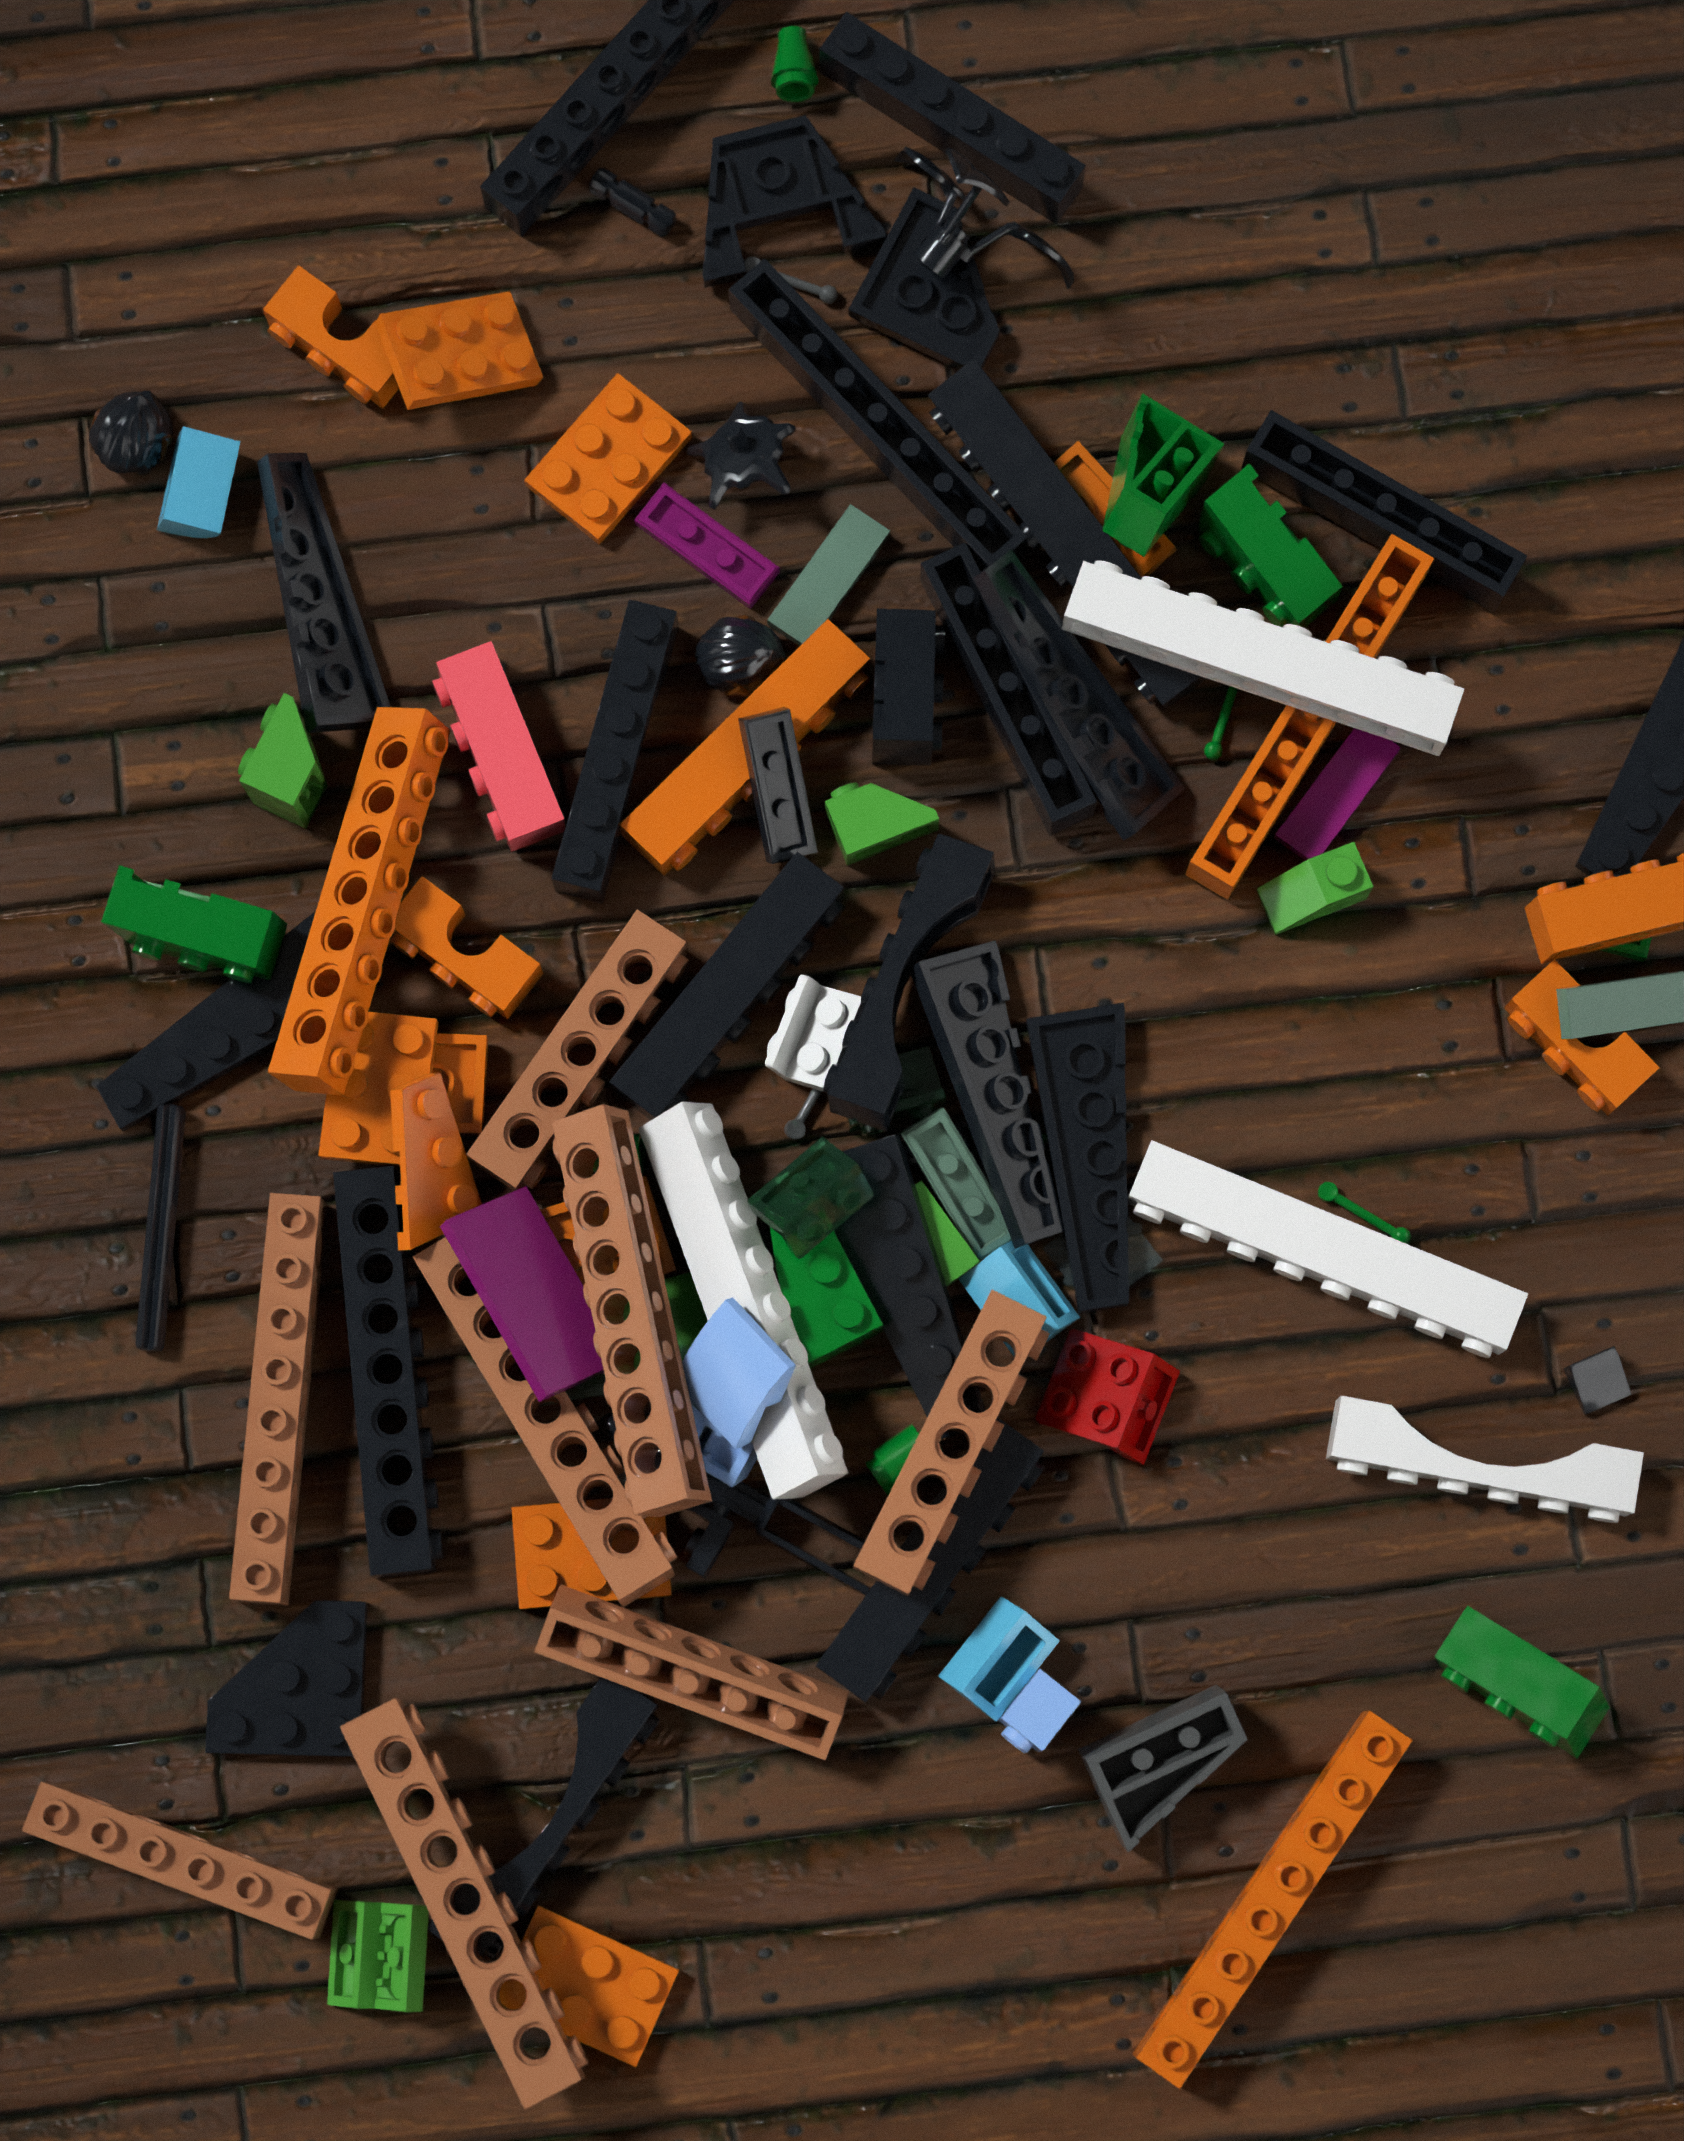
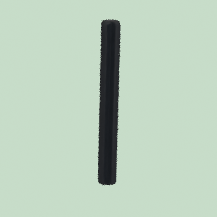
(160, 1228)

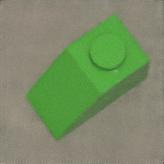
(875, 820)
(1316, 888)

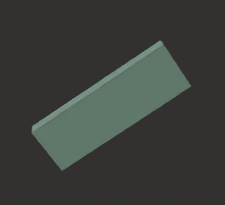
(829, 575)
(1621, 1005)
(957, 1182)

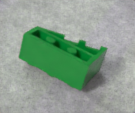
(1156, 474)
(1266, 553)
(194, 927)
(824, 1298)
(1522, 1682)

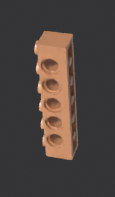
(638, 942)
(998, 1320)
(692, 1672)
(180, 1859)

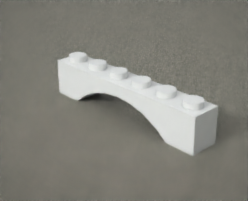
(1379, 1438)

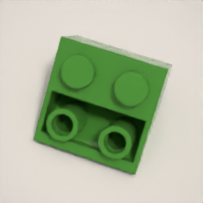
(284, 766)

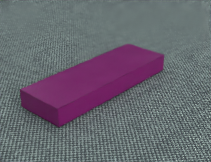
(707, 546)
(1336, 793)

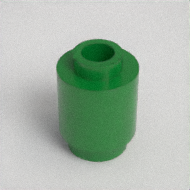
(891, 1457)

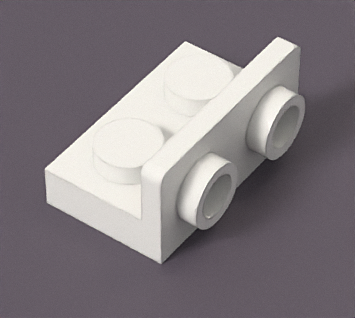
(811, 1032)

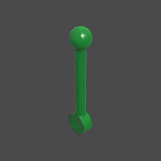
(1213, 750)
(1329, 1192)

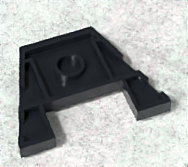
(773, 177)

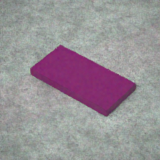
(528, 1290)

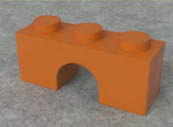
(302, 317)
(495, 978)
(1603, 1074)

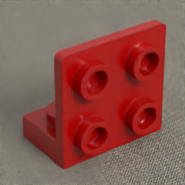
(1108, 1394)

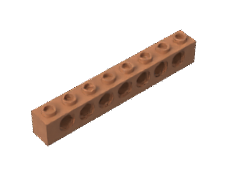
(650, 1329)
(278, 1400)
(627, 1574)
(531, 2076)

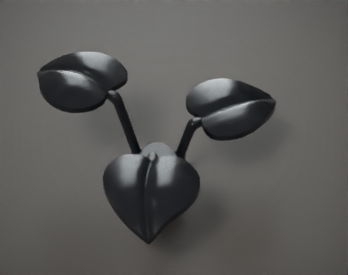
(947, 241)

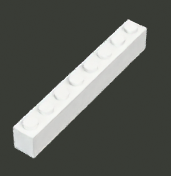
(1263, 657)
(1326, 1249)
(731, 1261)

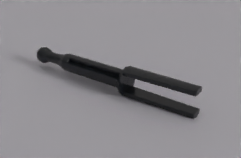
(760, 1508)

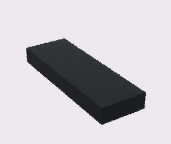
(777, 785)

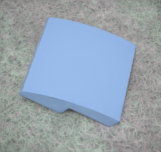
(735, 1372)

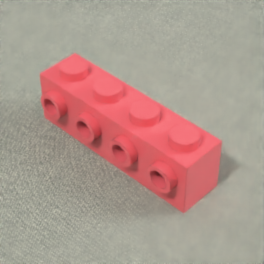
(500, 746)

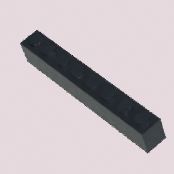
(873, 416)
(1044, 501)

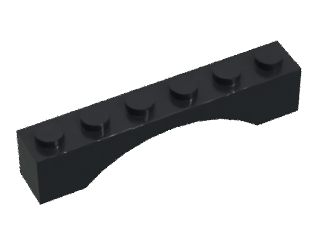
(614, 750)
(946, 895)
(606, 1729)

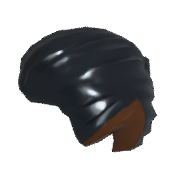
(131, 432)
(738, 655)

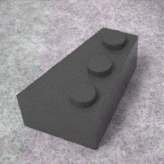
(1160, 1759)

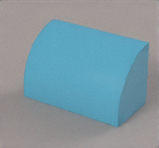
(198, 484)
(1024, 1279)
(999, 1658)

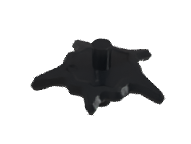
(744, 453)

